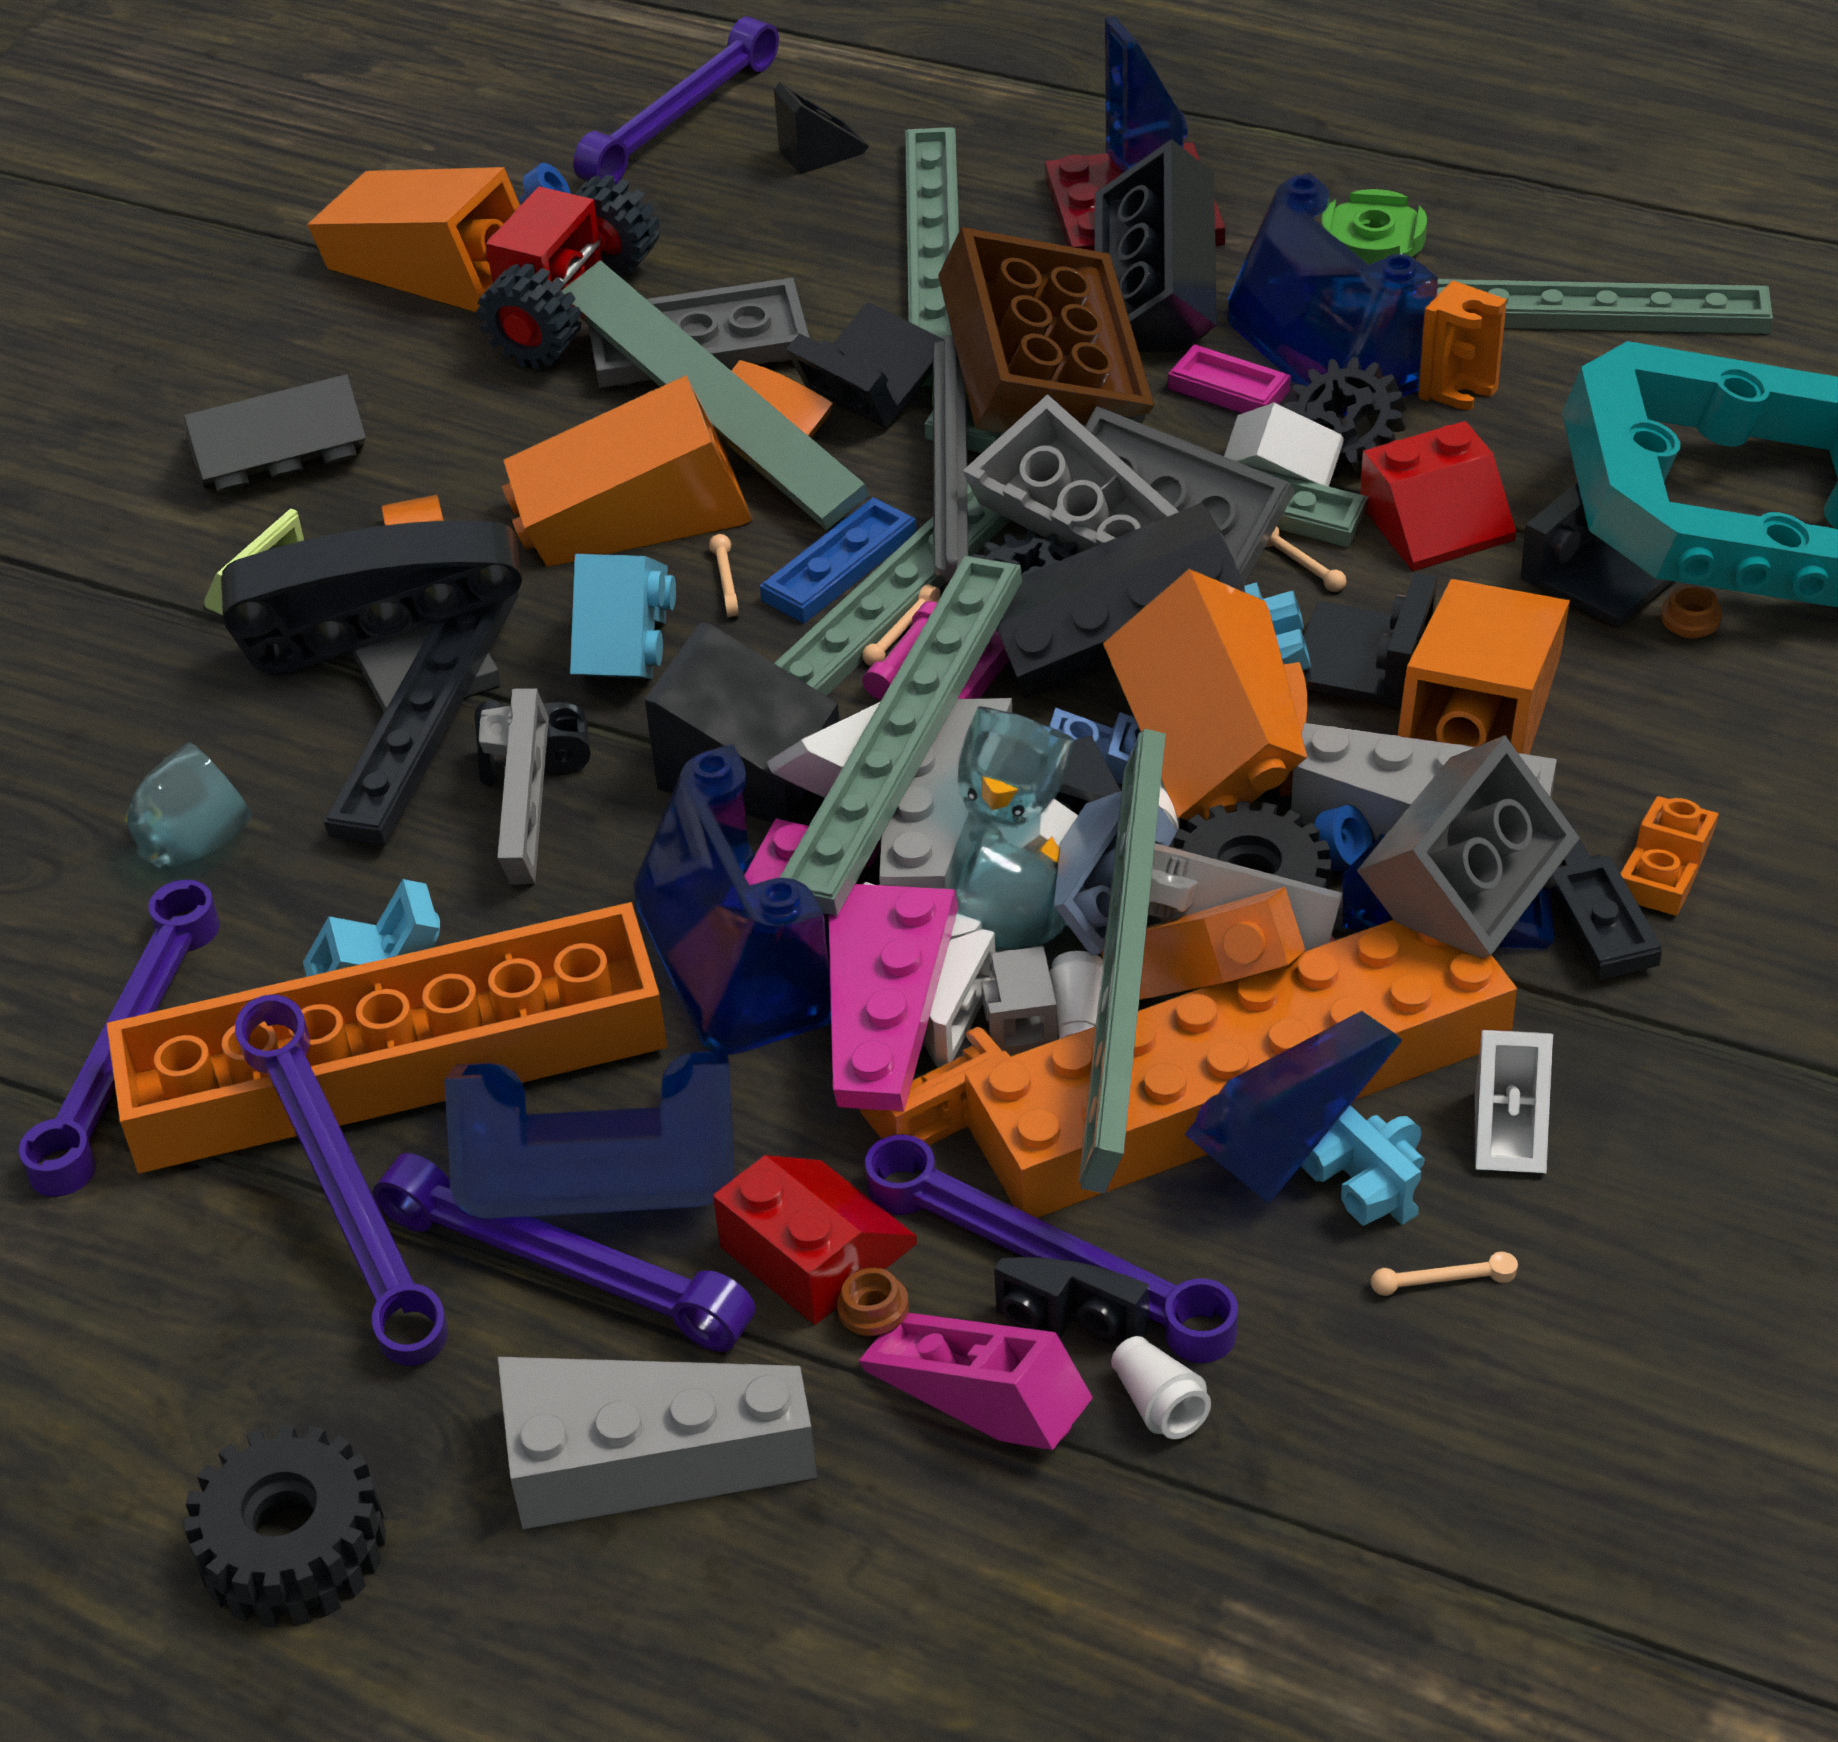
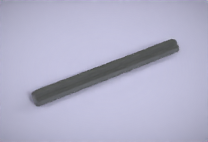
(949, 461)

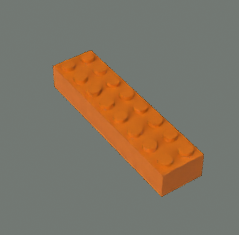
(390, 1033)
(1034, 1104)

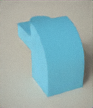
(404, 928)

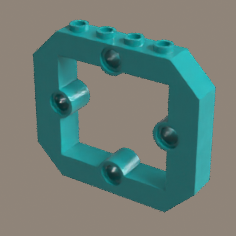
(1627, 455)

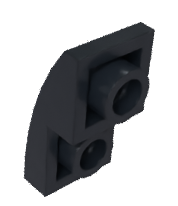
(1053, 1292)

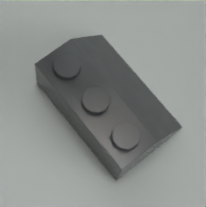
(275, 433)
(1471, 850)

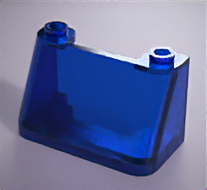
(1317, 301)
(737, 953)
(589, 1159)

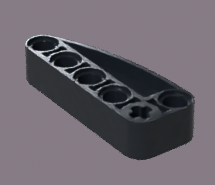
(363, 588)

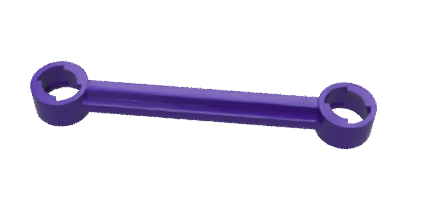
(749, 45)
(96, 1079)
(341, 1178)
(1034, 1238)
(706, 1309)

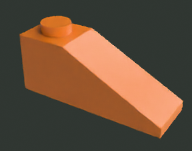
(1220, 944)

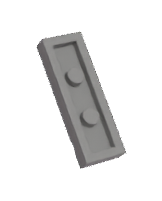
(522, 737)
(1192, 883)

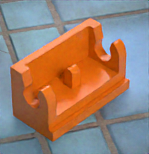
(1461, 345)
(938, 1098)

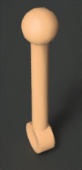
(720, 546)
(1333, 580)
(876, 652)
(1501, 1268)

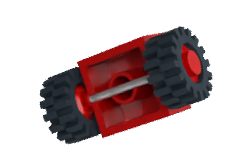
(546, 249)

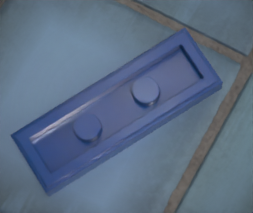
(837, 560)

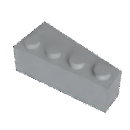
(1062, 481)
(1376, 773)
(931, 826)
(647, 1433)

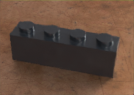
(1162, 246)
(1073, 606)

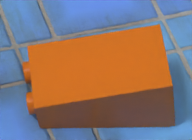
(418, 230)
(625, 480)
(1483, 667)
(1215, 682)

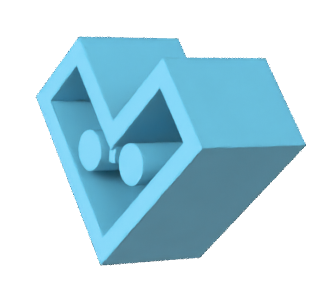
(616, 614)

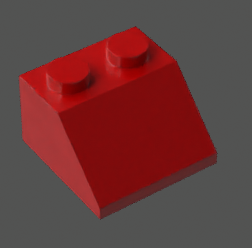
(1437, 495)
(805, 1231)

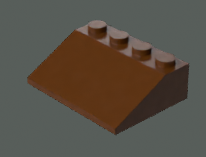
(1039, 324)

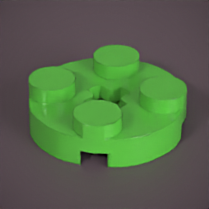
(1396, 225)

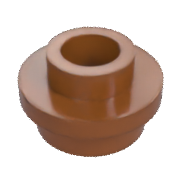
(1691, 611)
(872, 1302)

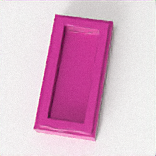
(1227, 380)

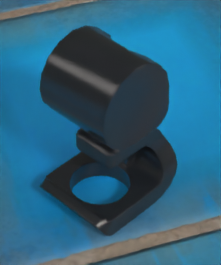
(566, 740)

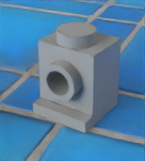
(1020, 1000)

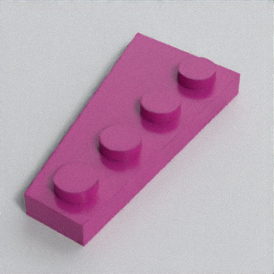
(883, 985)

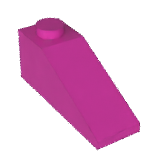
(987, 1375)

